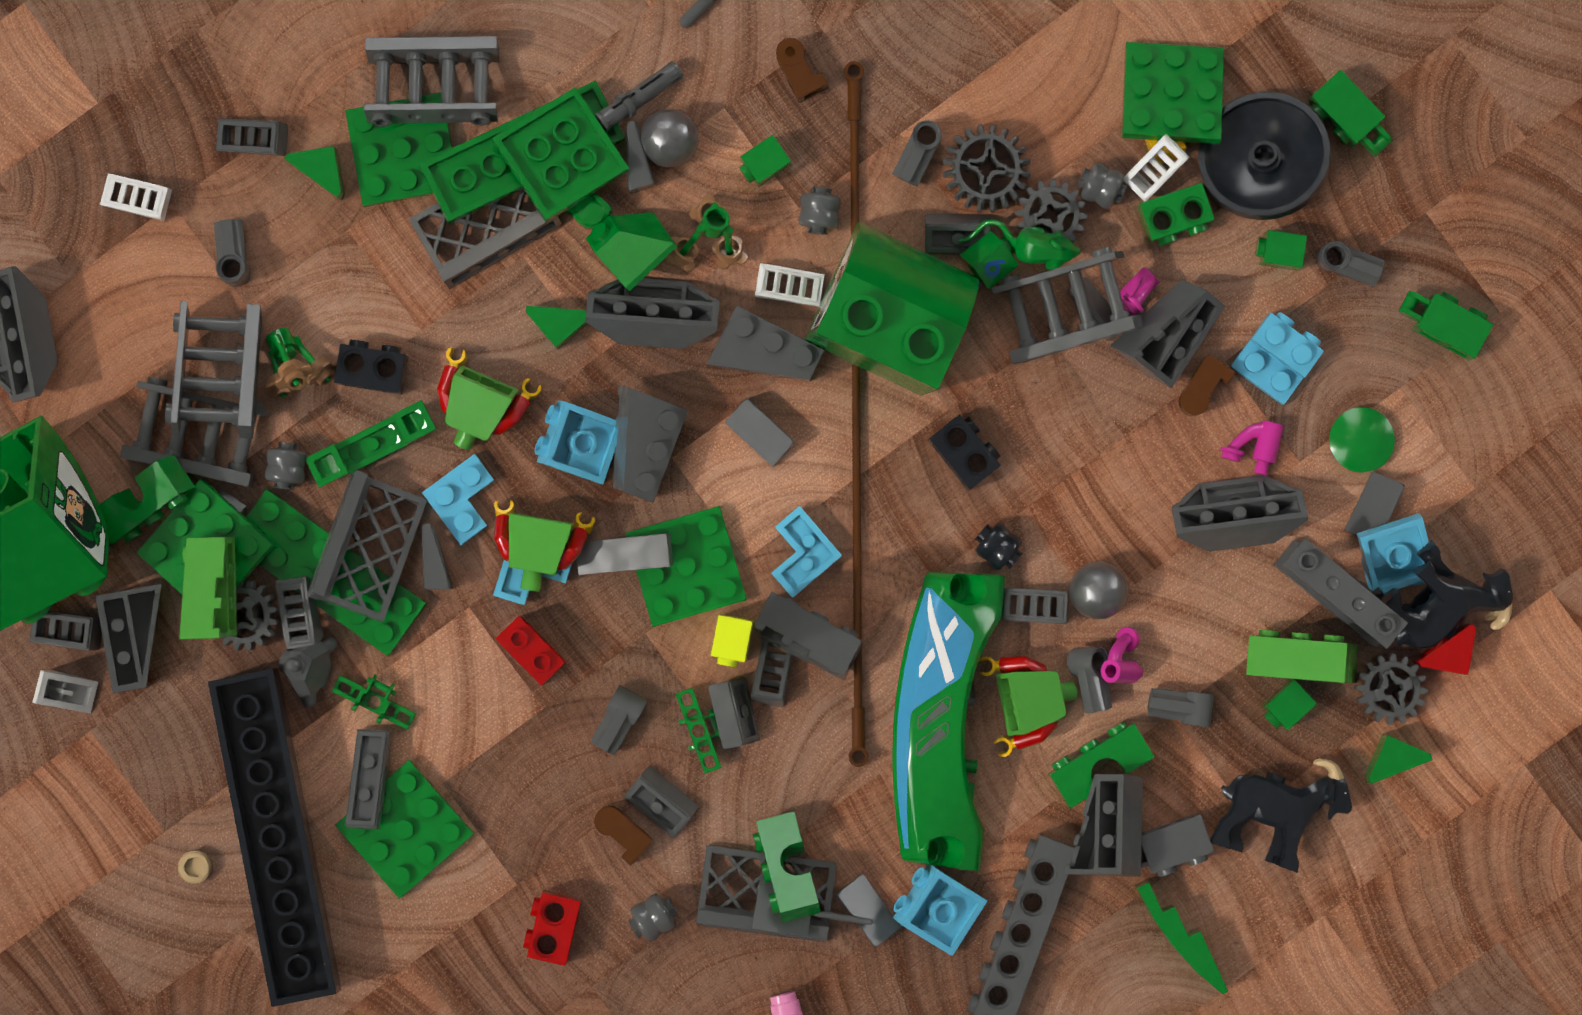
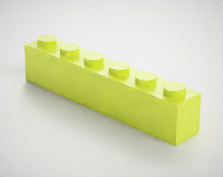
(731, 640)

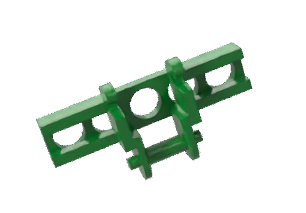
(385, 702)
(706, 737)

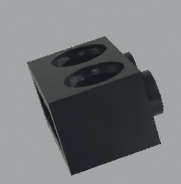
(369, 376)
(958, 457)

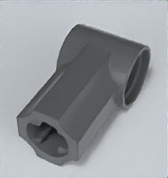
(917, 155)
(231, 249)
(1352, 263)
(1087, 665)
(1188, 707)
(621, 714)

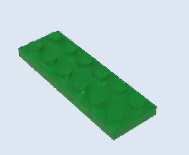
(476, 172)
(297, 554)

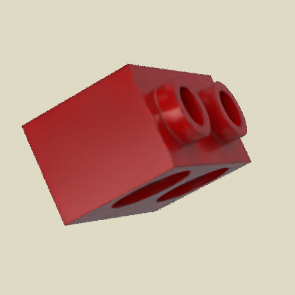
(531, 650)
(560, 929)

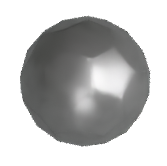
(669, 138)
(1098, 590)

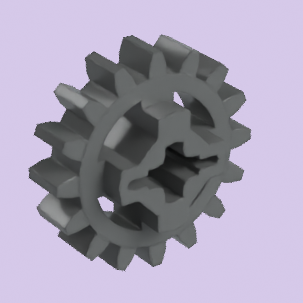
(1046, 200)
(257, 623)
(1396, 703)

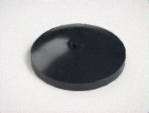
(1268, 156)

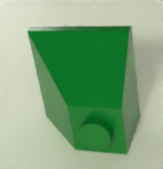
(631, 245)

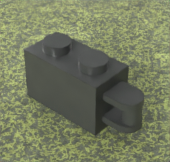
(1175, 844)

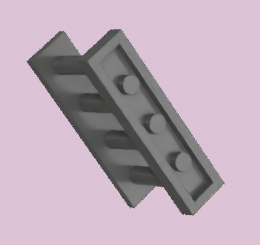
(418, 52)
(1090, 329)
(243, 386)
(204, 464)
(1340, 593)

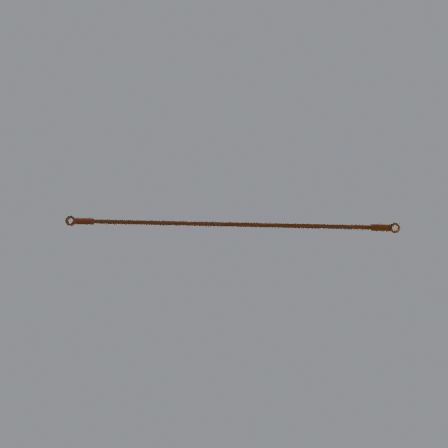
(858, 711)

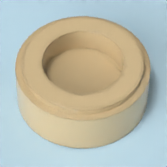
(195, 866)

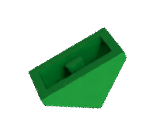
(321, 166)
(557, 323)
(1393, 758)

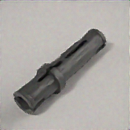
(627, 104)

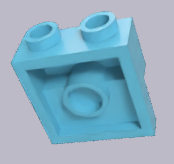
(1277, 357)
(578, 441)
(1391, 553)
(938, 908)

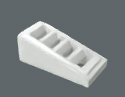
(1139, 183)
(161, 202)
(765, 269)

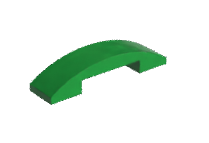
(371, 444)

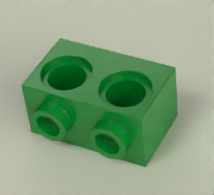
(1173, 207)

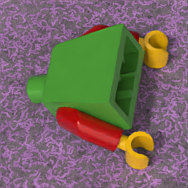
(478, 402)
(538, 543)
(1029, 700)

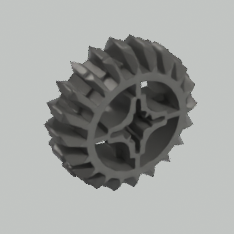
(972, 167)

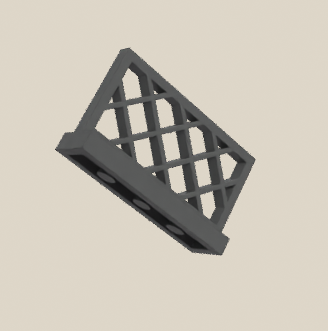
(491, 248)
(339, 538)
(742, 919)

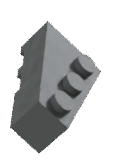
(1170, 332)
(764, 349)
(644, 442)
(128, 634)
(808, 636)
(1111, 829)

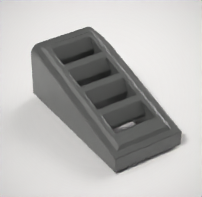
(270, 131)
(639, 172)
(434, 566)
(1061, 609)
(288, 614)
(86, 636)
(767, 697)

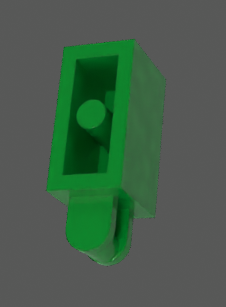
(1350, 114)
(1448, 323)

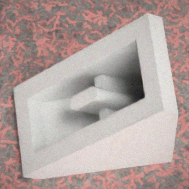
(65, 691)

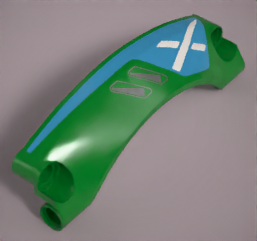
(933, 690)

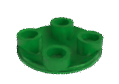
(1361, 439)

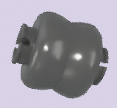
(1102, 185)
(819, 210)
(285, 466)
(653, 917)

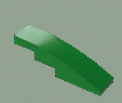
(1188, 945)

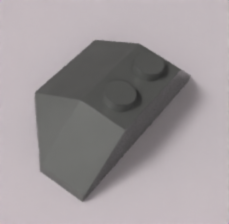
(653, 313)
(25, 337)
(1238, 513)

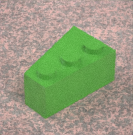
(209, 589)
(1302, 657)

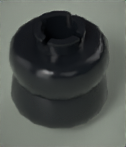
(998, 546)

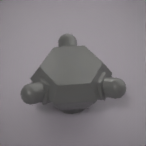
(308, 668)

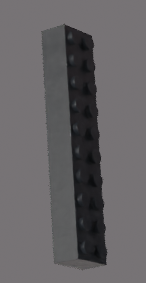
(274, 837)

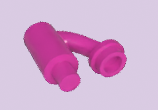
(1137, 290)
(1266, 448)
(1118, 670)

